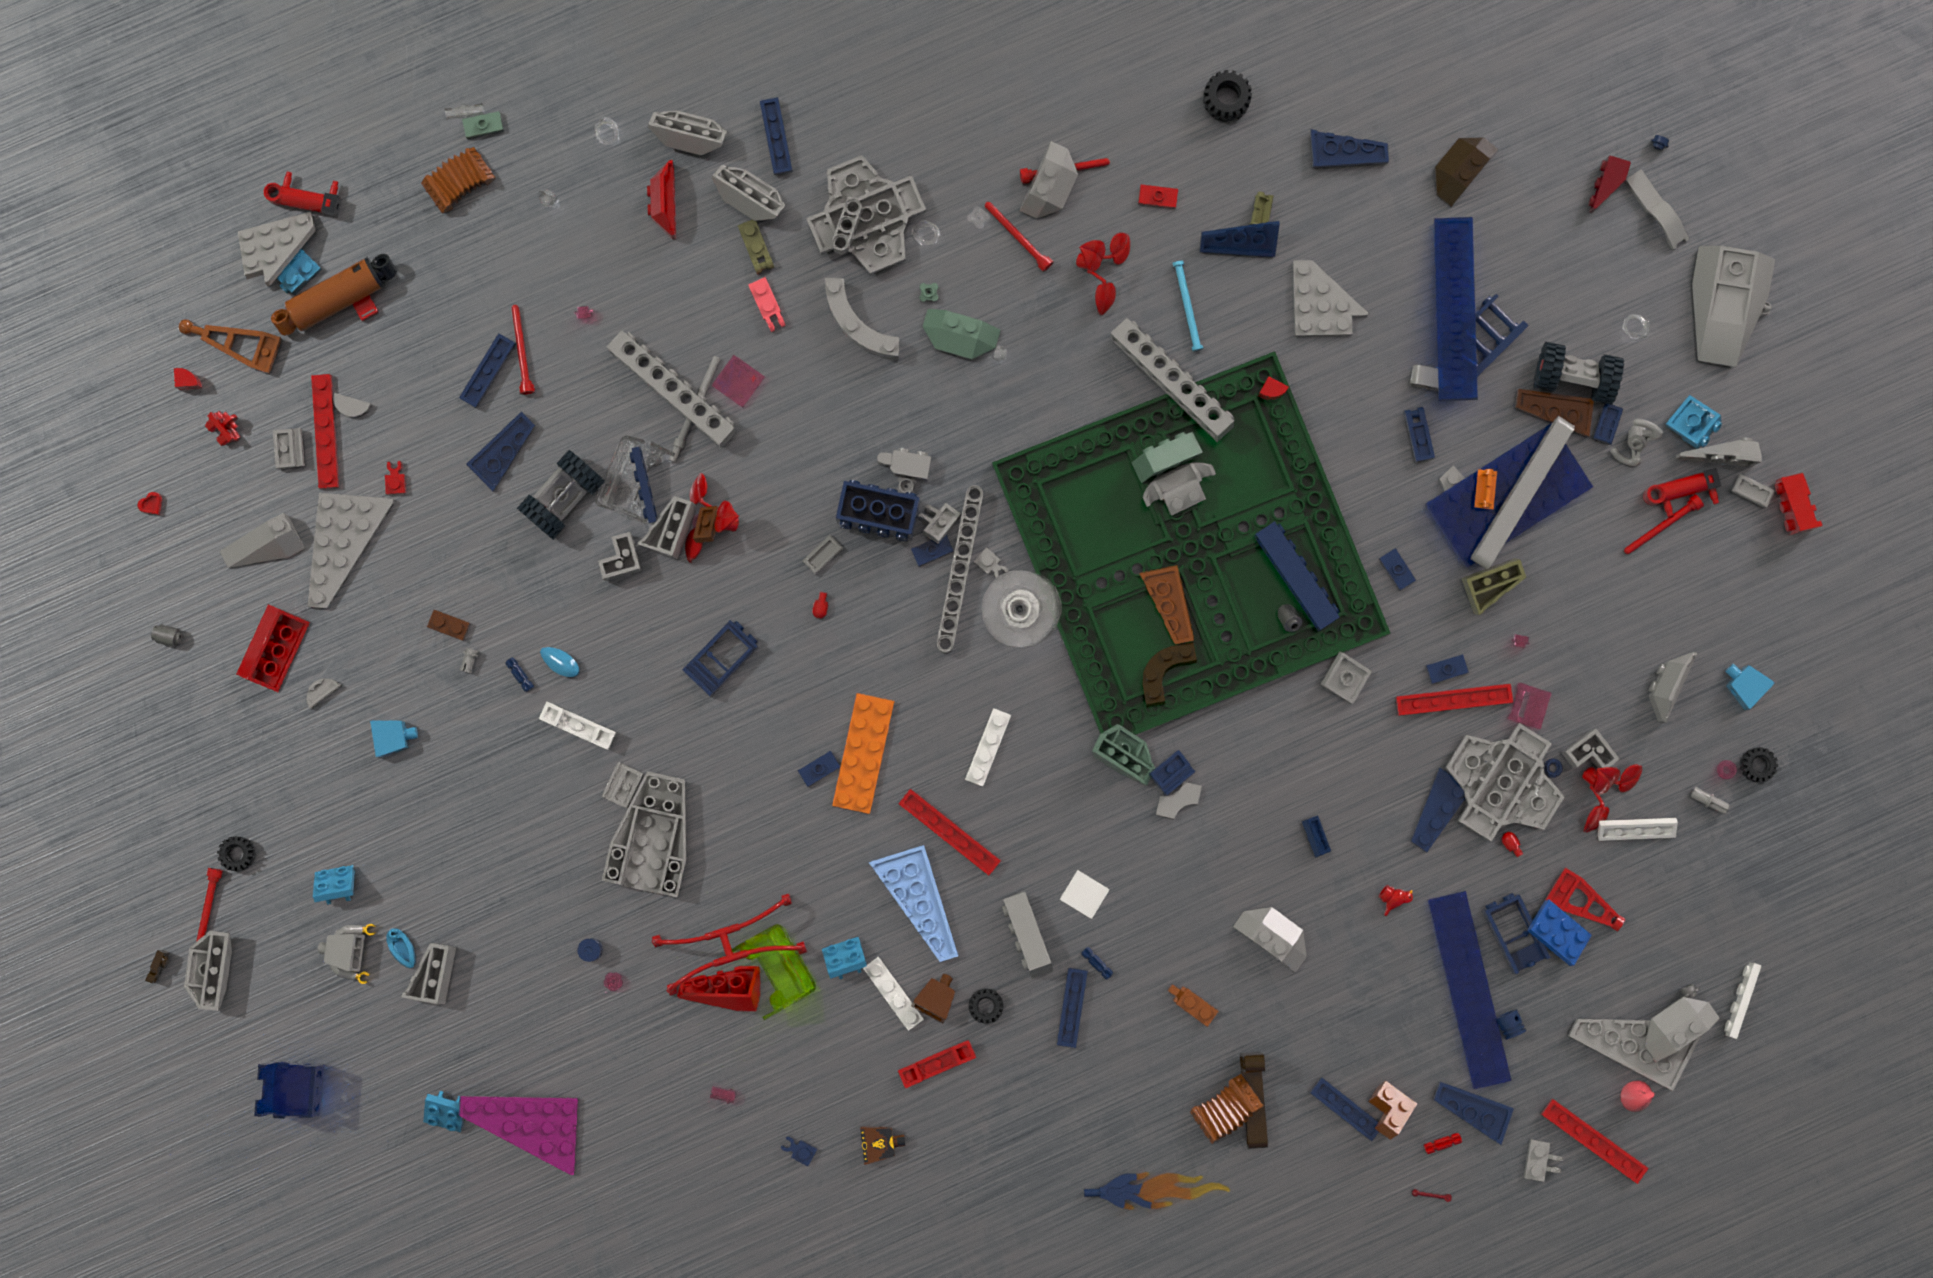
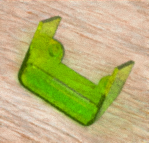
(783, 968)

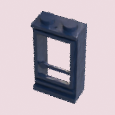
(703, 676)
(1526, 956)

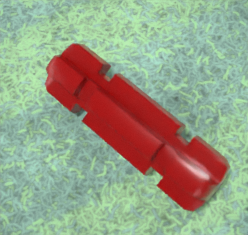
(1442, 1143)

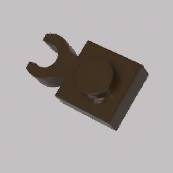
(159, 962)

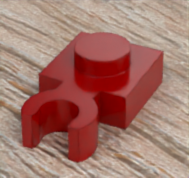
(395, 482)

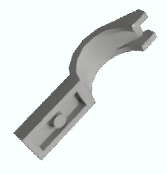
(1657, 207)

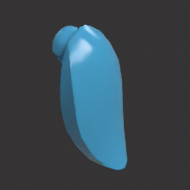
(560, 662)
(401, 948)

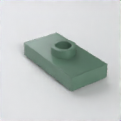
(483, 125)

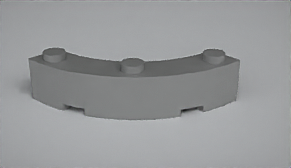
(853, 327)

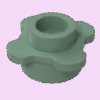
(928, 297)

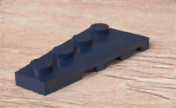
(1242, 240)
(499, 453)

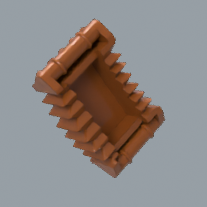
(457, 178)
(1227, 1109)

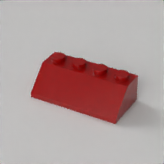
(272, 648)

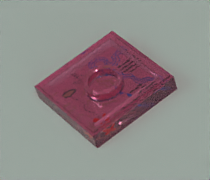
(738, 381)

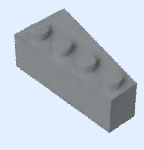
(1028, 935)

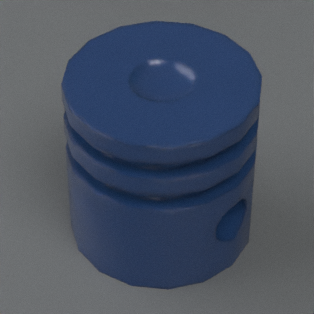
(590, 950)
(1511, 1024)

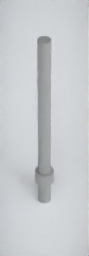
(679, 442)

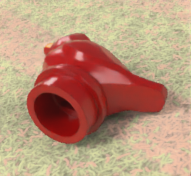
(1394, 898)

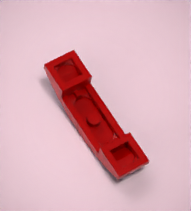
(936, 1063)

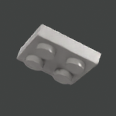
(1346, 677)

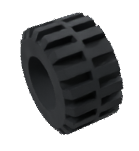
(1232, 81)

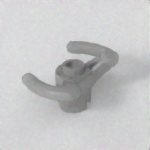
(1637, 440)

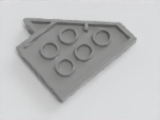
(273, 245)
(1320, 303)

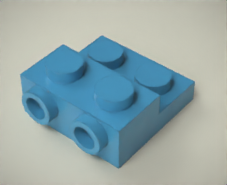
(298, 273)
(1694, 422)

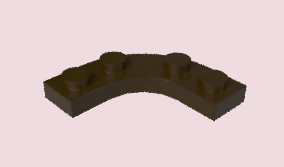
(1159, 665)

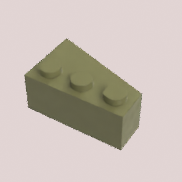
(1490, 584)

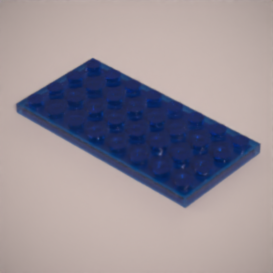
(1467, 525)

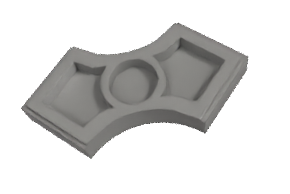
(1170, 805)

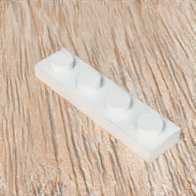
(988, 747)
(1637, 829)
(893, 993)
(1744, 993)

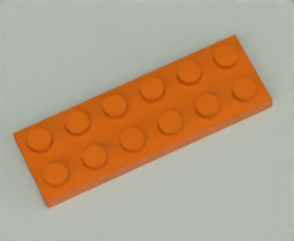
(863, 753)

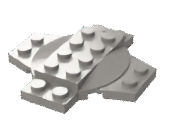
(883, 219)
(1508, 785)

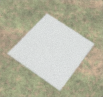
(1084, 894)

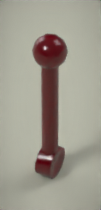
(1447, 1197)

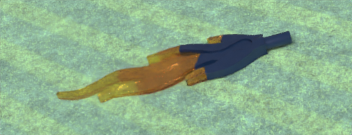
(1145, 1193)

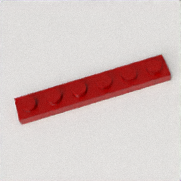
(325, 431)
(1454, 699)
(949, 832)
(1594, 1141)

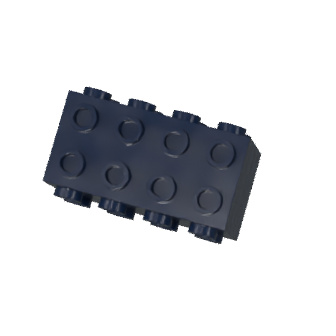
(877, 510)

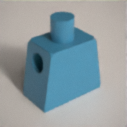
(1747, 685)
(391, 737)

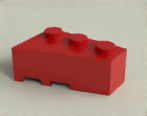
(1796, 504)

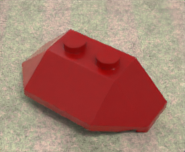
(663, 199)

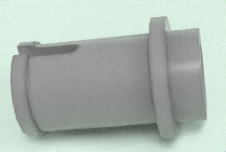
(468, 660)

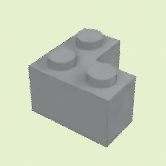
(625, 561)
(1591, 747)

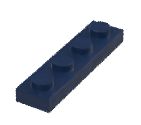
(776, 136)
(487, 370)
(642, 477)
(1072, 1007)
(1345, 1108)

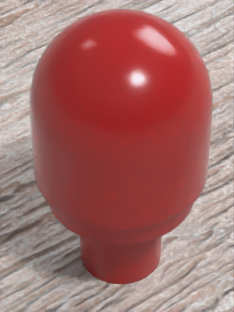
(820, 606)
(1512, 843)

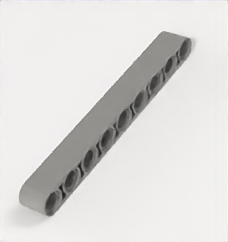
(1522, 492)
(964, 560)

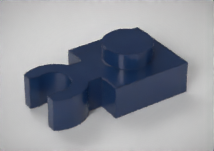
(802, 1151)

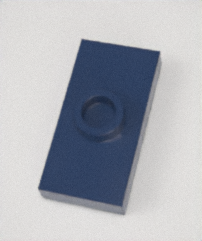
(1607, 423)
(931, 551)
(1397, 569)
(1447, 669)
(819, 768)
(1316, 836)

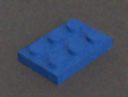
(1559, 932)

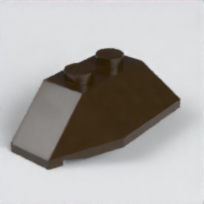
(1461, 167)

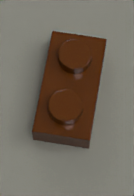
(705, 524)
(448, 625)

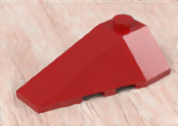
(729, 990)

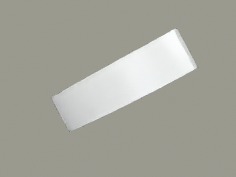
(577, 725)

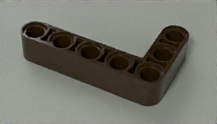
(1252, 1066)

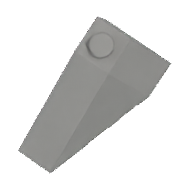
(1737, 453)
(265, 543)

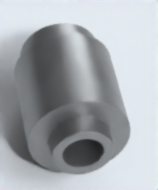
(1289, 618)
(166, 635)

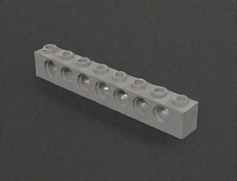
(1215, 428)
(719, 435)

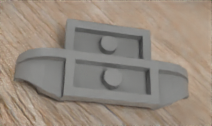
(1179, 486)

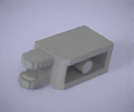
(907, 464)

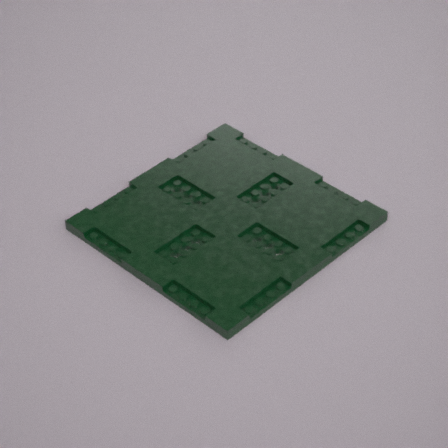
(1088, 519)

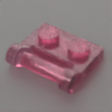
(1535, 707)

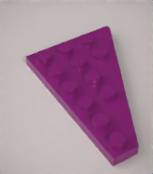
(532, 1123)

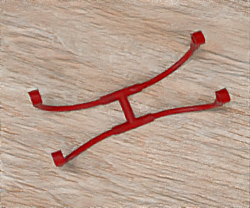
(723, 934)

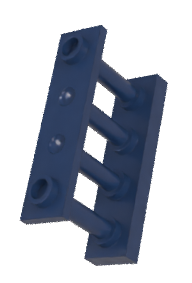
(1501, 341)

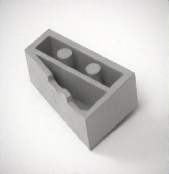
(670, 529)
(433, 975)

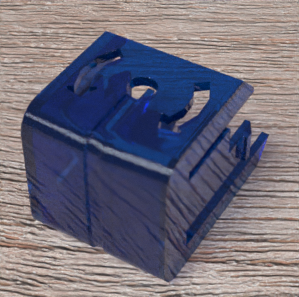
(289, 1089)

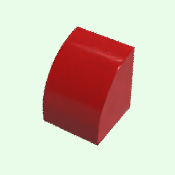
(186, 380)
(1272, 389)

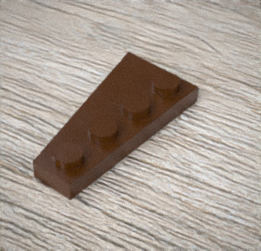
(1549, 406)

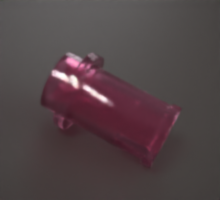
(723, 1094)

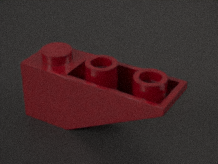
(1613, 175)

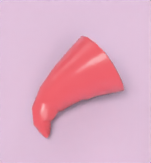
(1636, 1096)

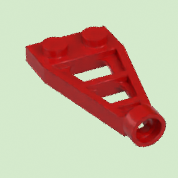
(1564, 888)

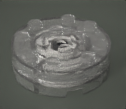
(1003, 603)

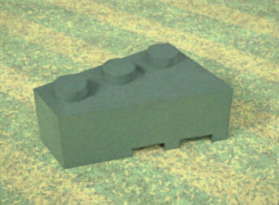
(1166, 456)

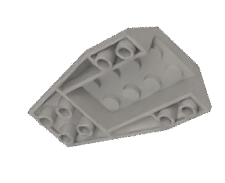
(1727, 300)
(651, 838)

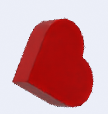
(150, 504)

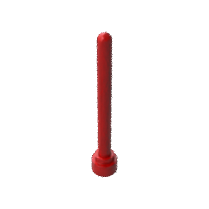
(1027, 174)
(1042, 261)
(526, 386)
(1693, 504)
(213, 877)

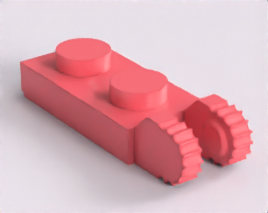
(766, 302)

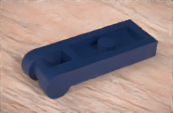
(1419, 435)

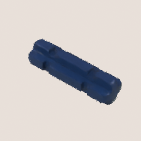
(519, 674)
(1097, 963)

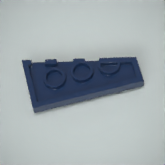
(1338, 150)
(1439, 808)
(1481, 1113)

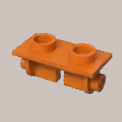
(1485, 489)

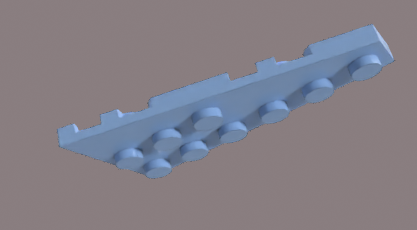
(915, 890)

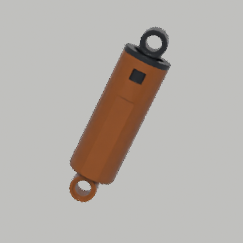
(334, 294)

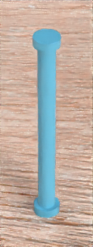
(1178, 265)

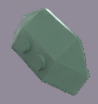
(959, 333)
(1124, 754)

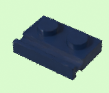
(1172, 772)

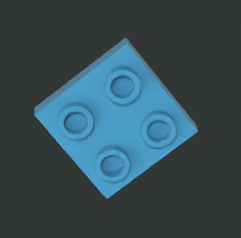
(334, 884)
(844, 958)
(443, 1112)

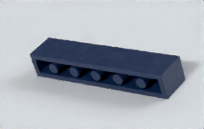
(1296, 576)

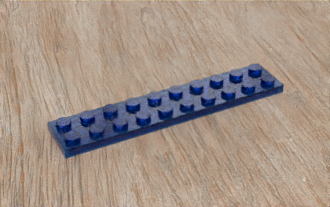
(1455, 309)
(1469, 990)

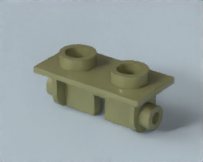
(1262, 208)

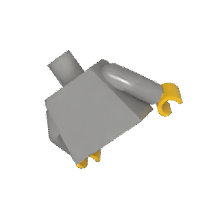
(345, 950)

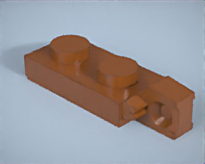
(1193, 1004)

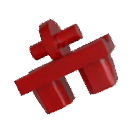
(226, 426)

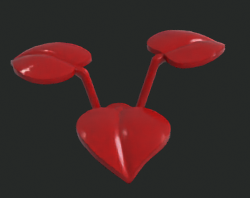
(1091, 258)
(726, 517)
(1600, 782)

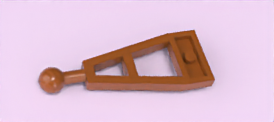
(265, 351)

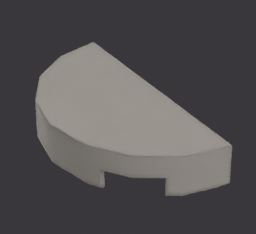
(349, 406)
(321, 690)

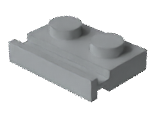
(288, 448)
(622, 785)

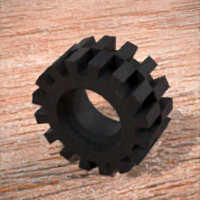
(1770, 762)
(225, 848)
(986, 994)

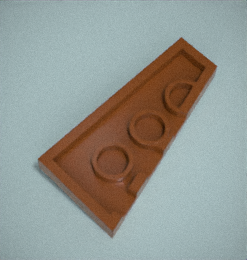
(1170, 601)

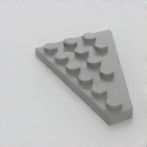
(341, 535)
(1625, 1043)

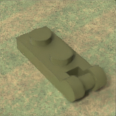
(755, 245)

